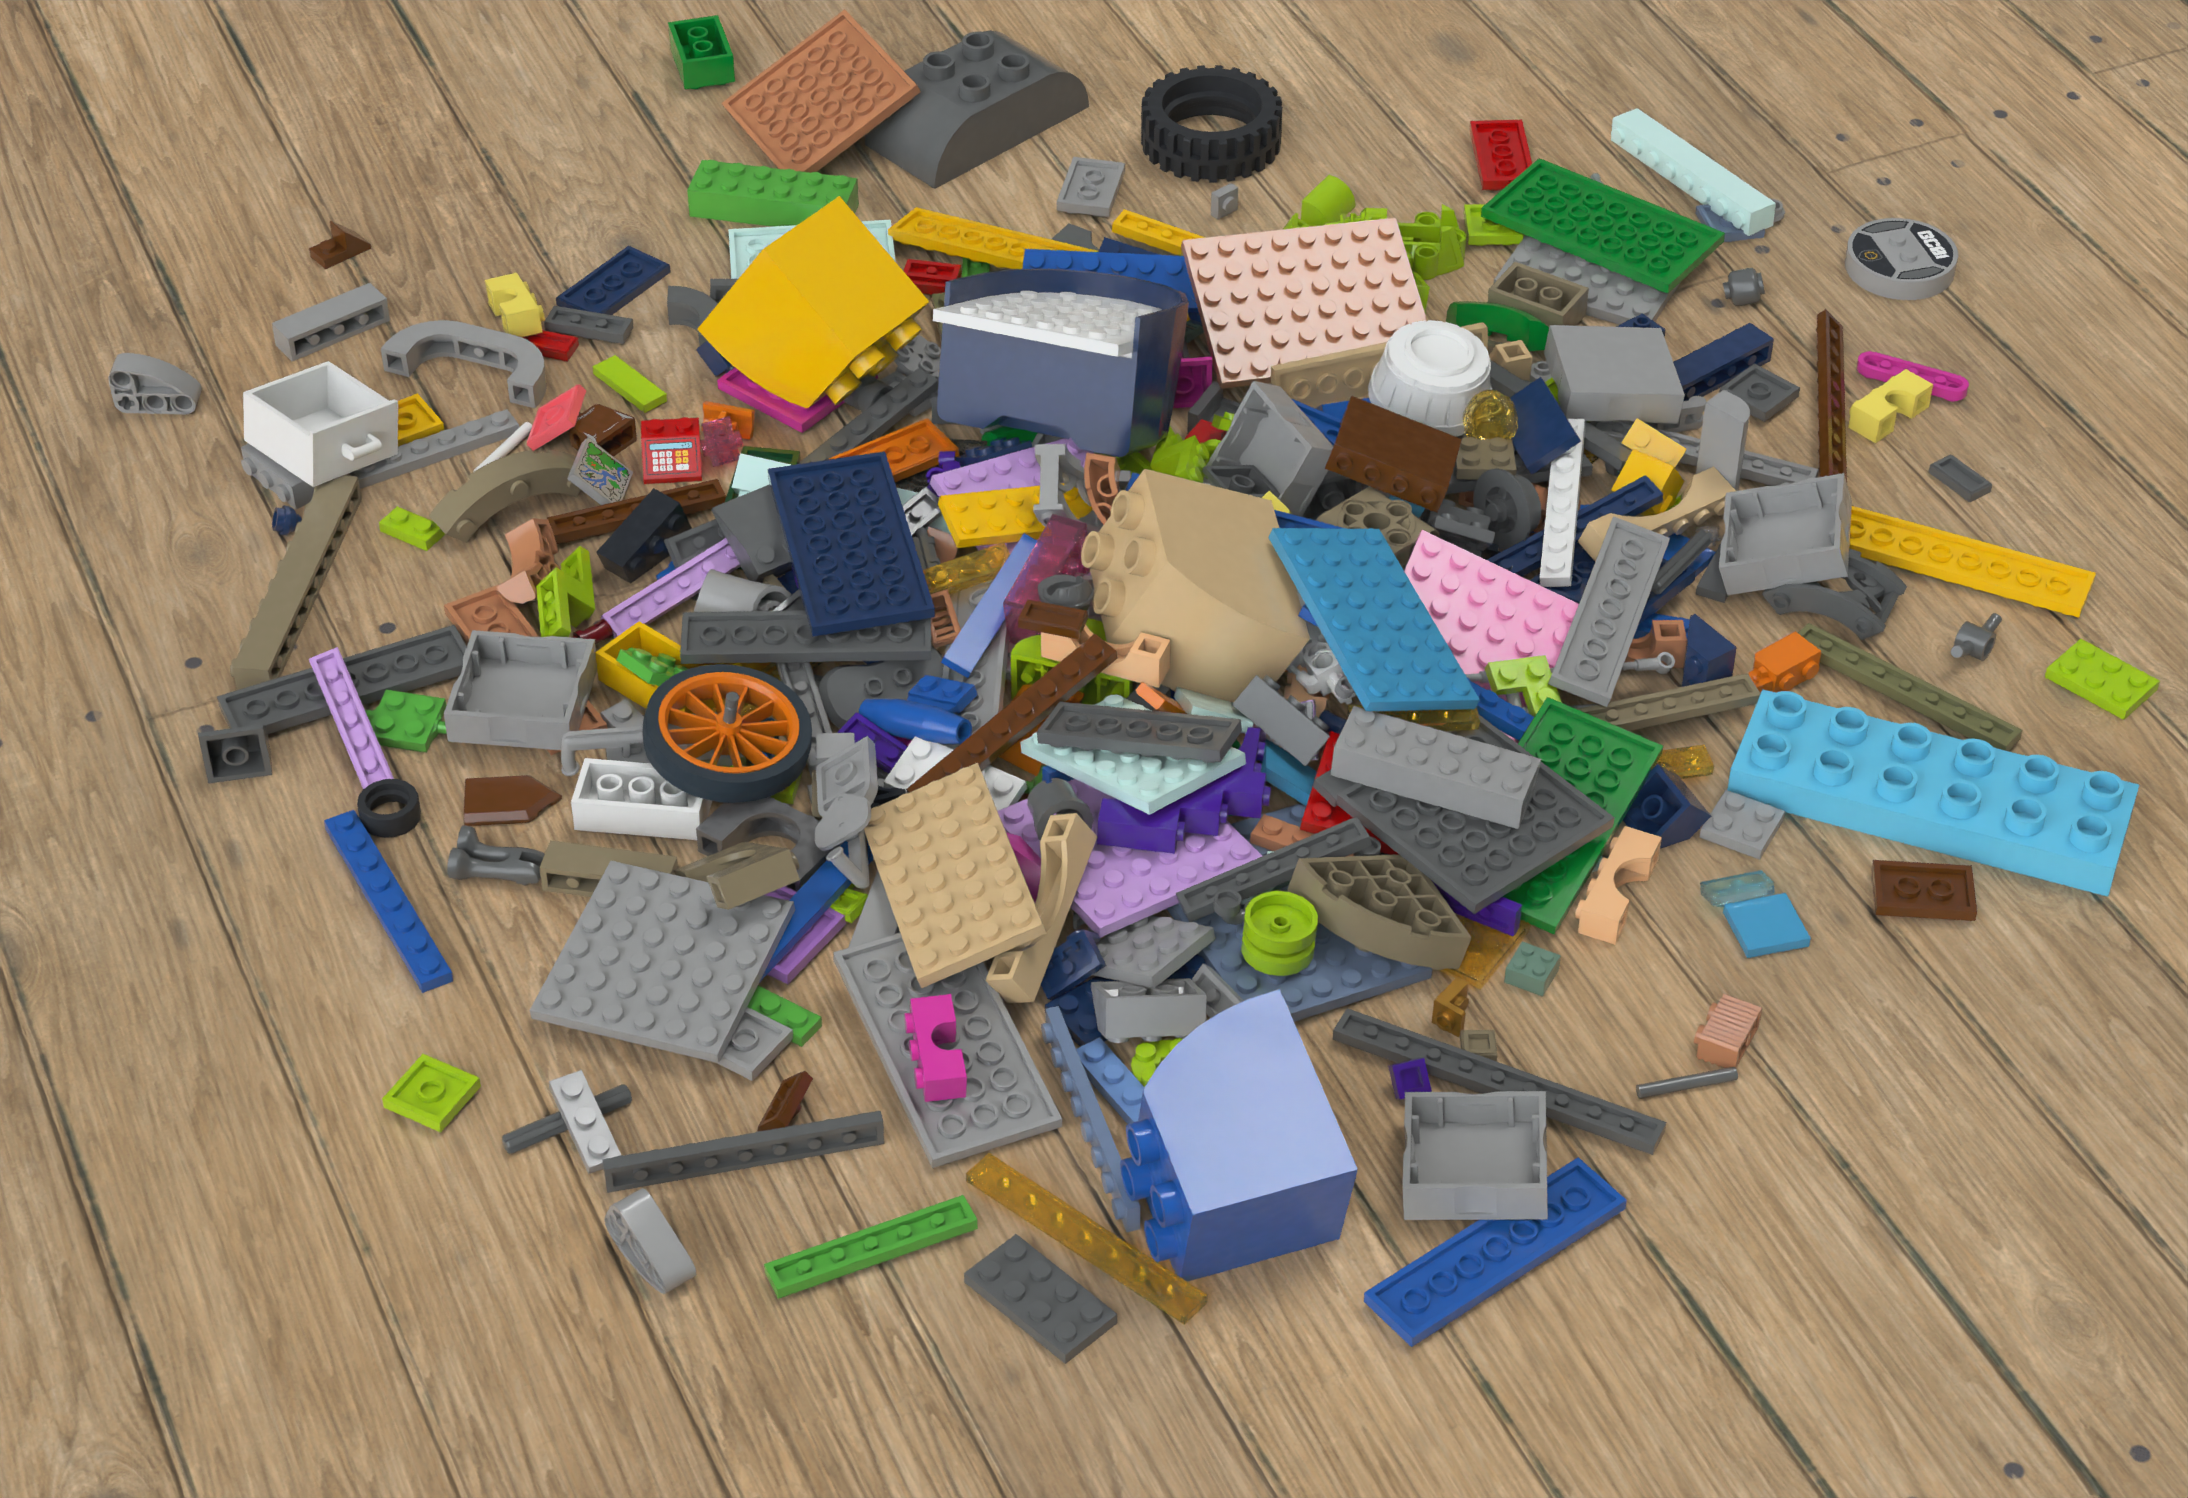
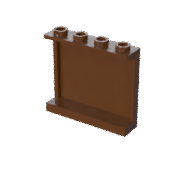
(1394, 454)

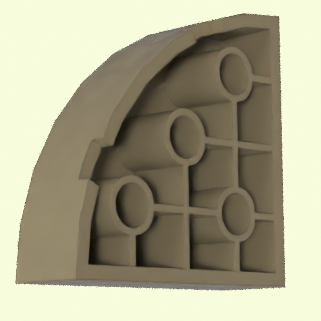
(1383, 908)

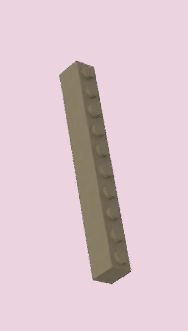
(297, 582)

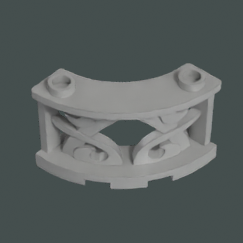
(1061, 466)

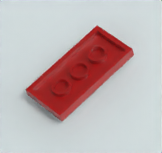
(1499, 151)

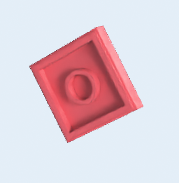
(556, 417)

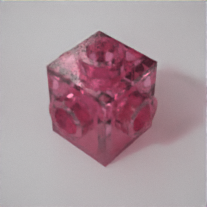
(721, 441)

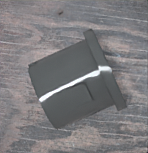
(1056, 798)

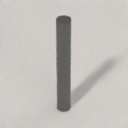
(1686, 1082)

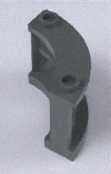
(1869, 586)

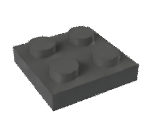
(1762, 391)

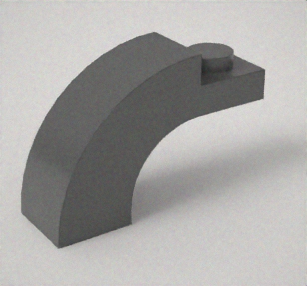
(689, 308)

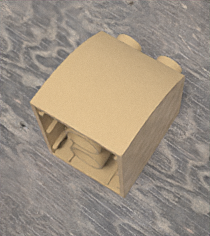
(1197, 572)

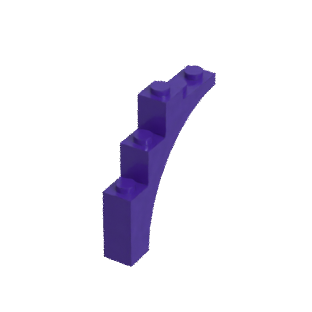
(1199, 812)

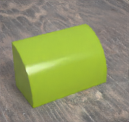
(1327, 202)

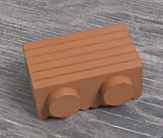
(1728, 1031)

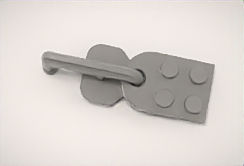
(620, 745)
(844, 798)

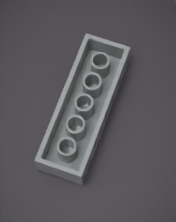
(1435, 767)

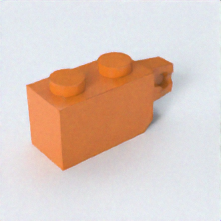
(1785, 664)

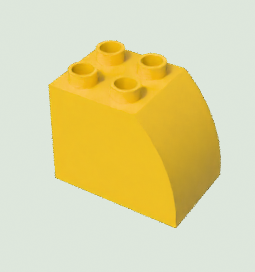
(817, 310)

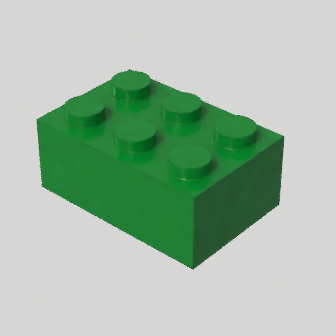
(701, 52)

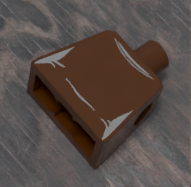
(605, 427)

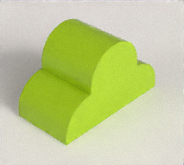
(1029, 667)

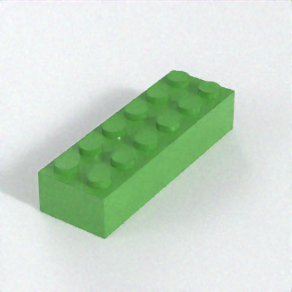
(764, 193)

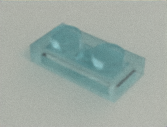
(1737, 888)

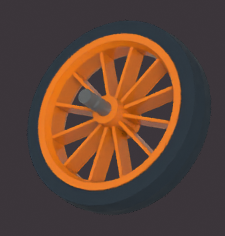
(727, 733)

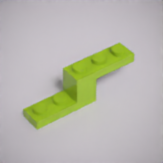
(1180, 457)
(566, 595)

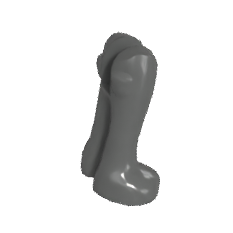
(486, 861)

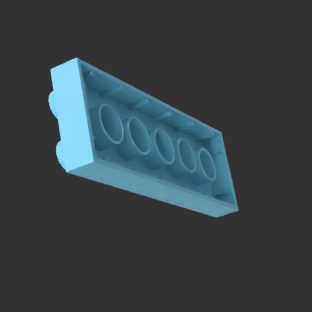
(1935, 791)

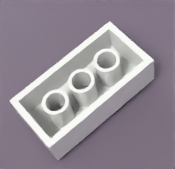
(634, 801)

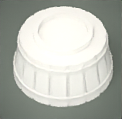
(1431, 374)

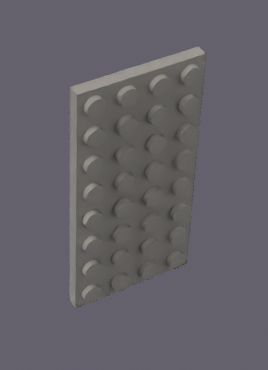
(1003, 1087)

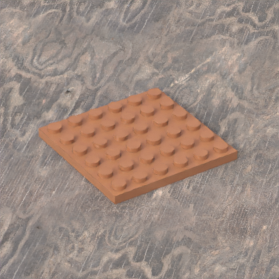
(821, 96)

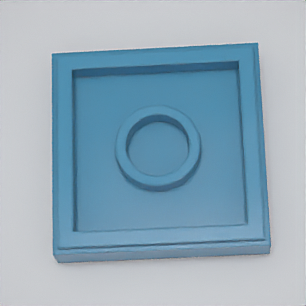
(1287, 773)
(1766, 925)

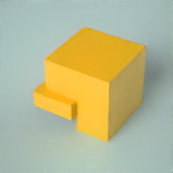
(1659, 472)

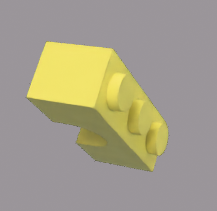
(515, 304)
(1876, 412)

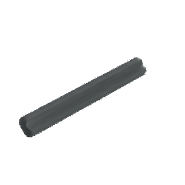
(1681, 561)
(554, 1123)

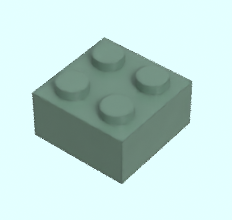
(1532, 968)

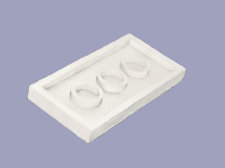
(923, 755)

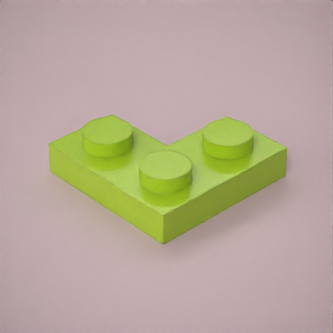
(1523, 675)

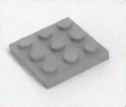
(1151, 949)

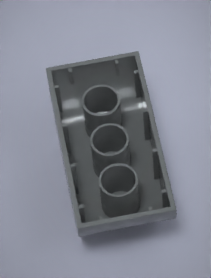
(975, 107)

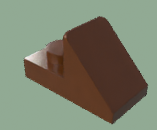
(340, 247)

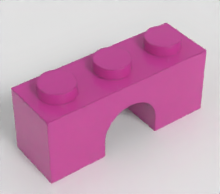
(939, 1071)

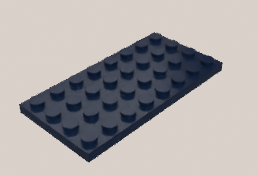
(850, 544)

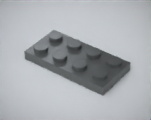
(1040, 1298)

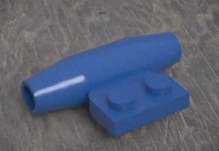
(926, 712)

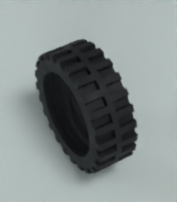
(1204, 152)

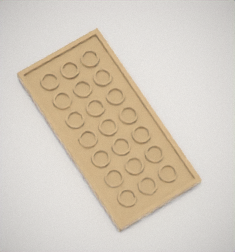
(951, 876)

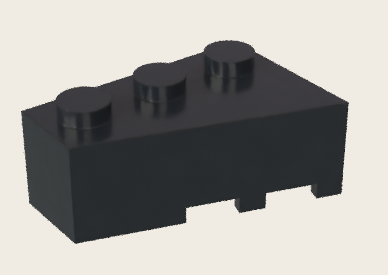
(640, 539)

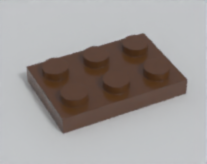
(1924, 890)

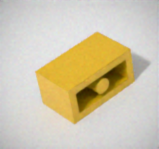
(1653, 443)

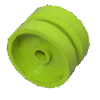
(1279, 933)

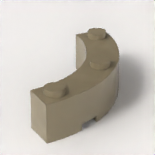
(500, 485)

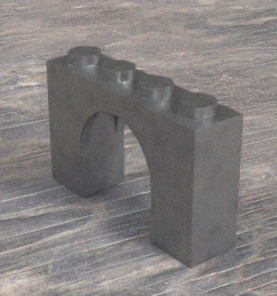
(764, 817)

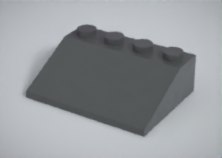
(755, 534)

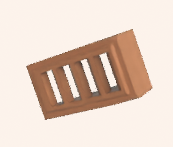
(941, 602)

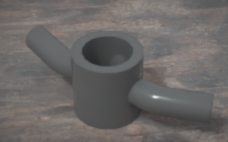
(1976, 640)

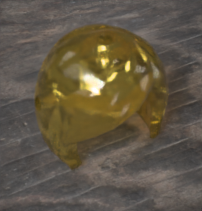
(1490, 416)

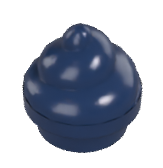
(285, 520)

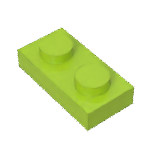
(411, 528)

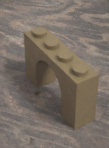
(744, 872)

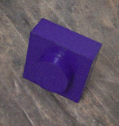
(1409, 1077)

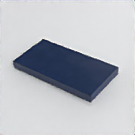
(615, 282)
(1542, 426)

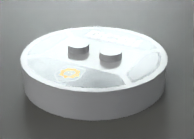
(1901, 259)

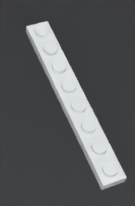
(1562, 514)

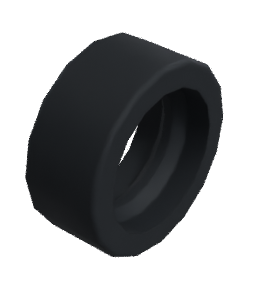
(389, 824)

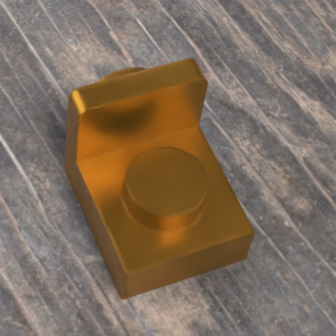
(1450, 1007)

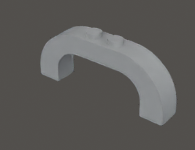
(471, 343)

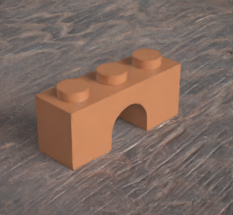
(1663, 637)

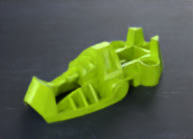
(1431, 243)

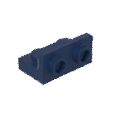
(1072, 963)

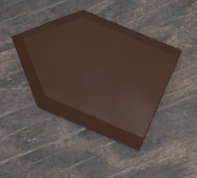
(505, 800)

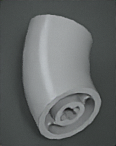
(730, 593)

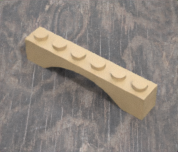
(1699, 501)
(1064, 856)

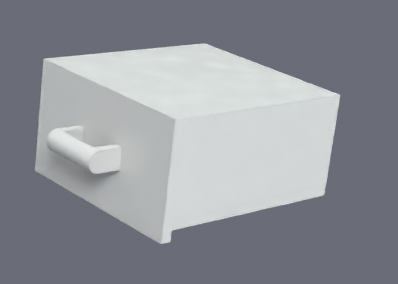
(320, 423)

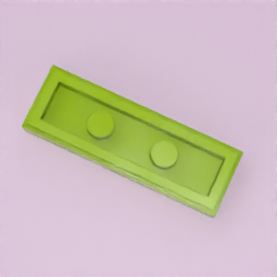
(629, 383)

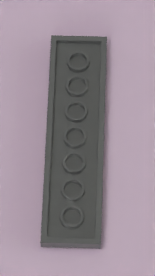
(788, 638)
(392, 667)

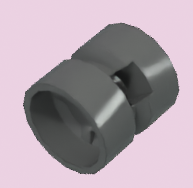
(867, 393)

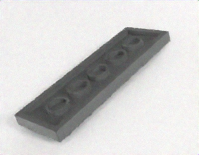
(1139, 732)

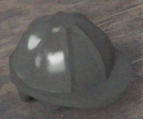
(1066, 591)

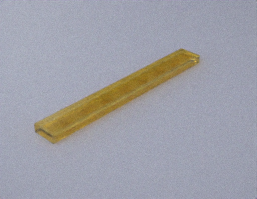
(1087, 1238)

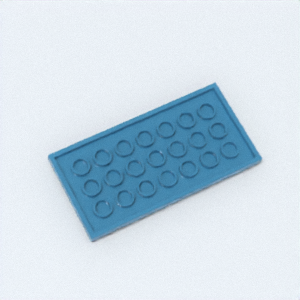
(1373, 619)

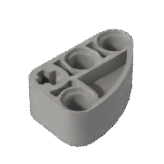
(151, 386)
(649, 1241)

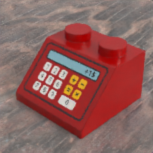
(671, 450)

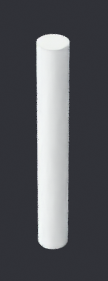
(508, 445)

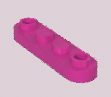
(1883, 367)

